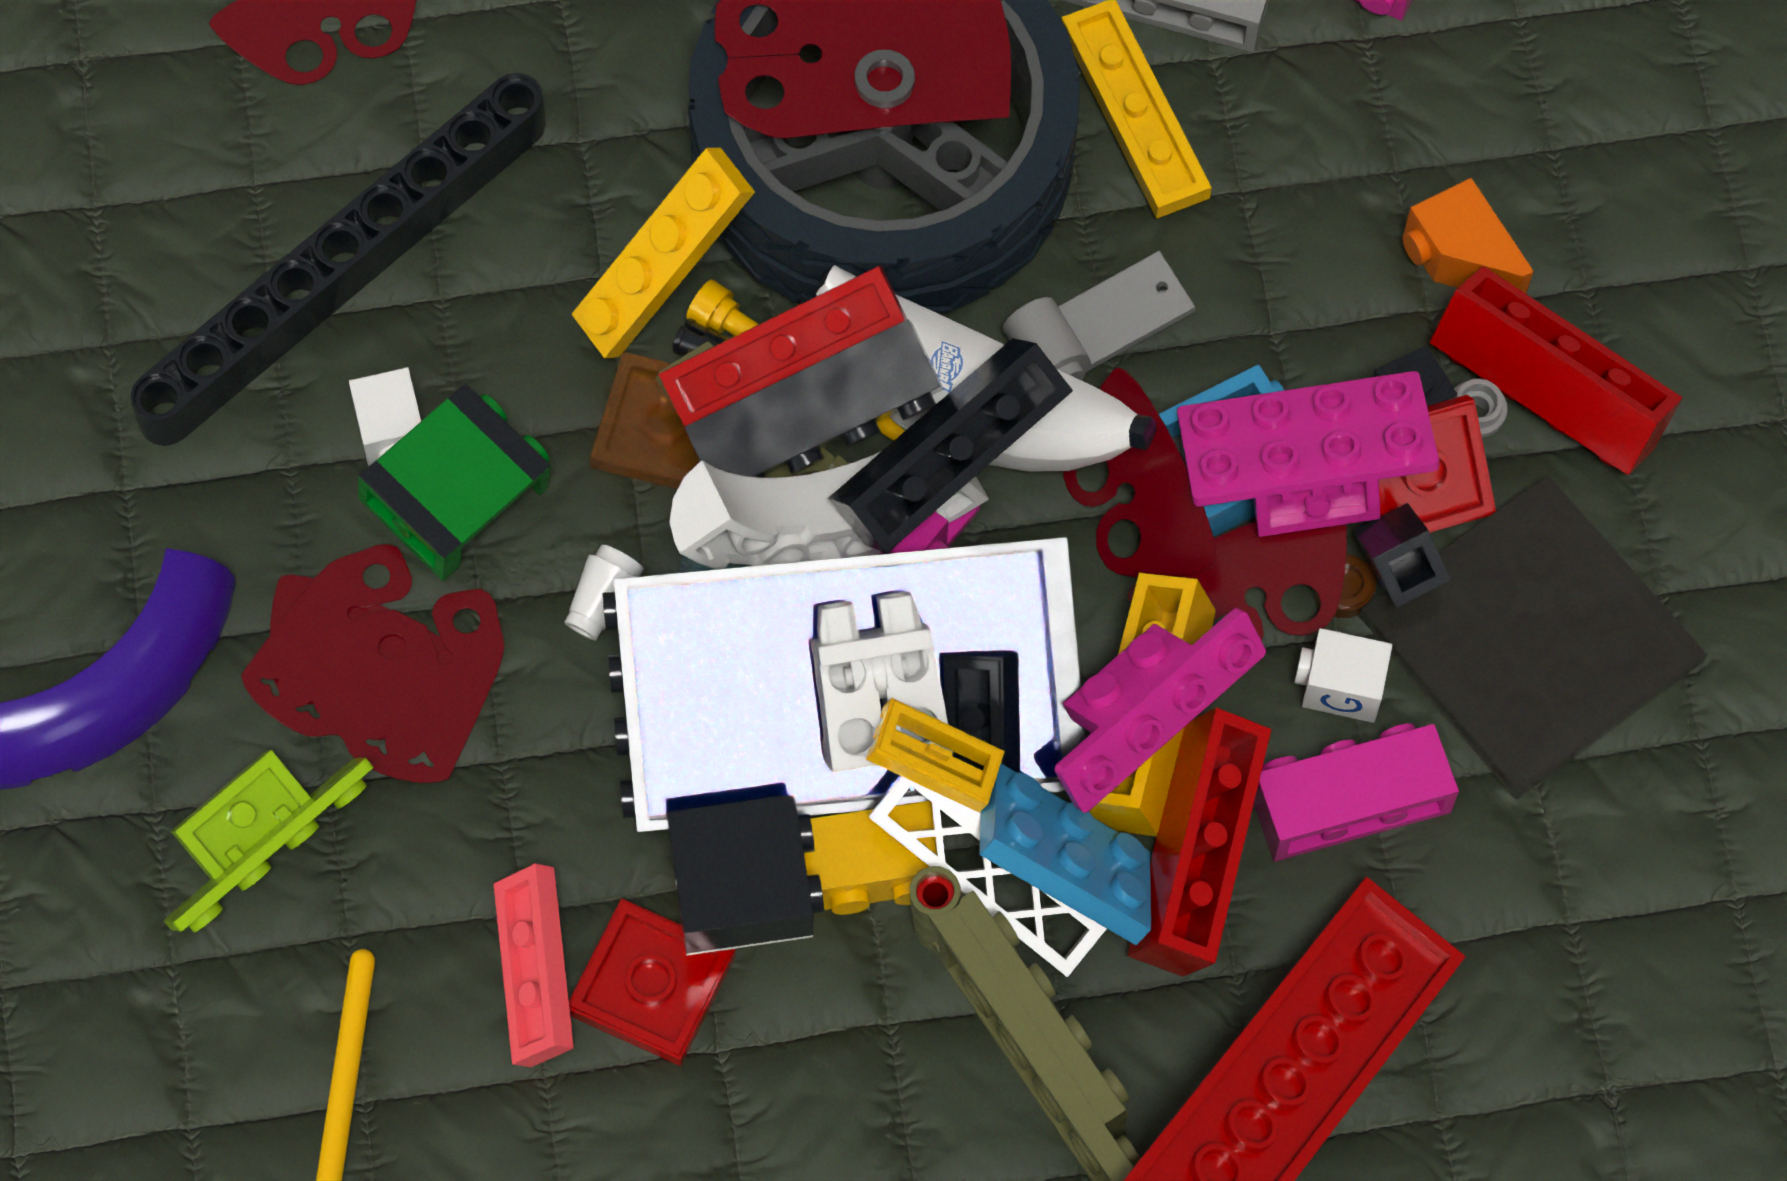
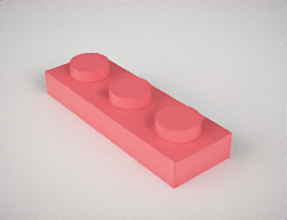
(533, 966)

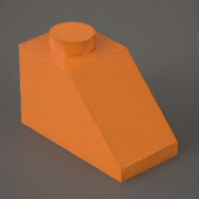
(1459, 235)

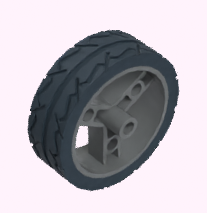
(989, 212)

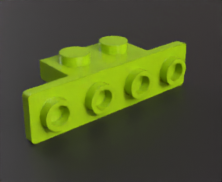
(249, 823)

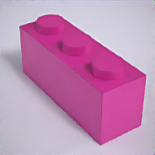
(1354, 790)

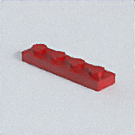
(783, 345)

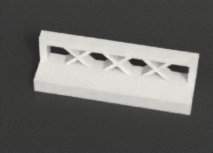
(970, 823)

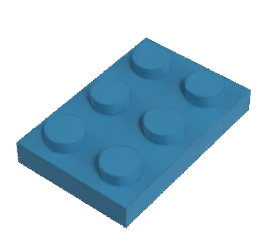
(1067, 854)

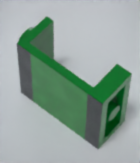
(452, 478)

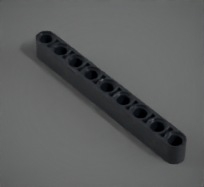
(333, 282)

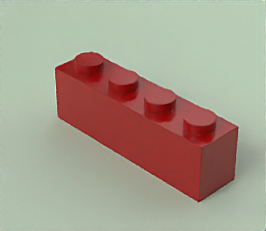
(1555, 370)
(1201, 840)

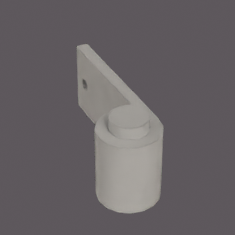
(1104, 317)

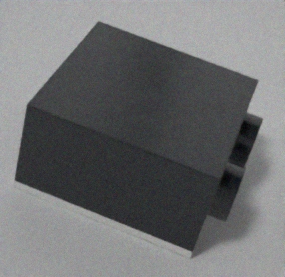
(743, 874)

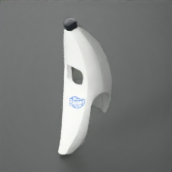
(1074, 434)

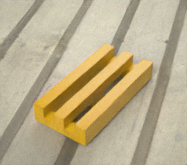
(931, 764)

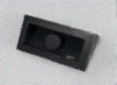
(985, 700)

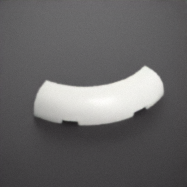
(776, 520)

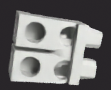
(869, 666)

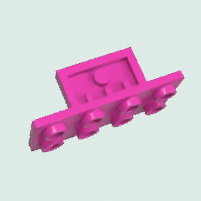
(1309, 451)

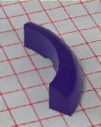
(126, 686)

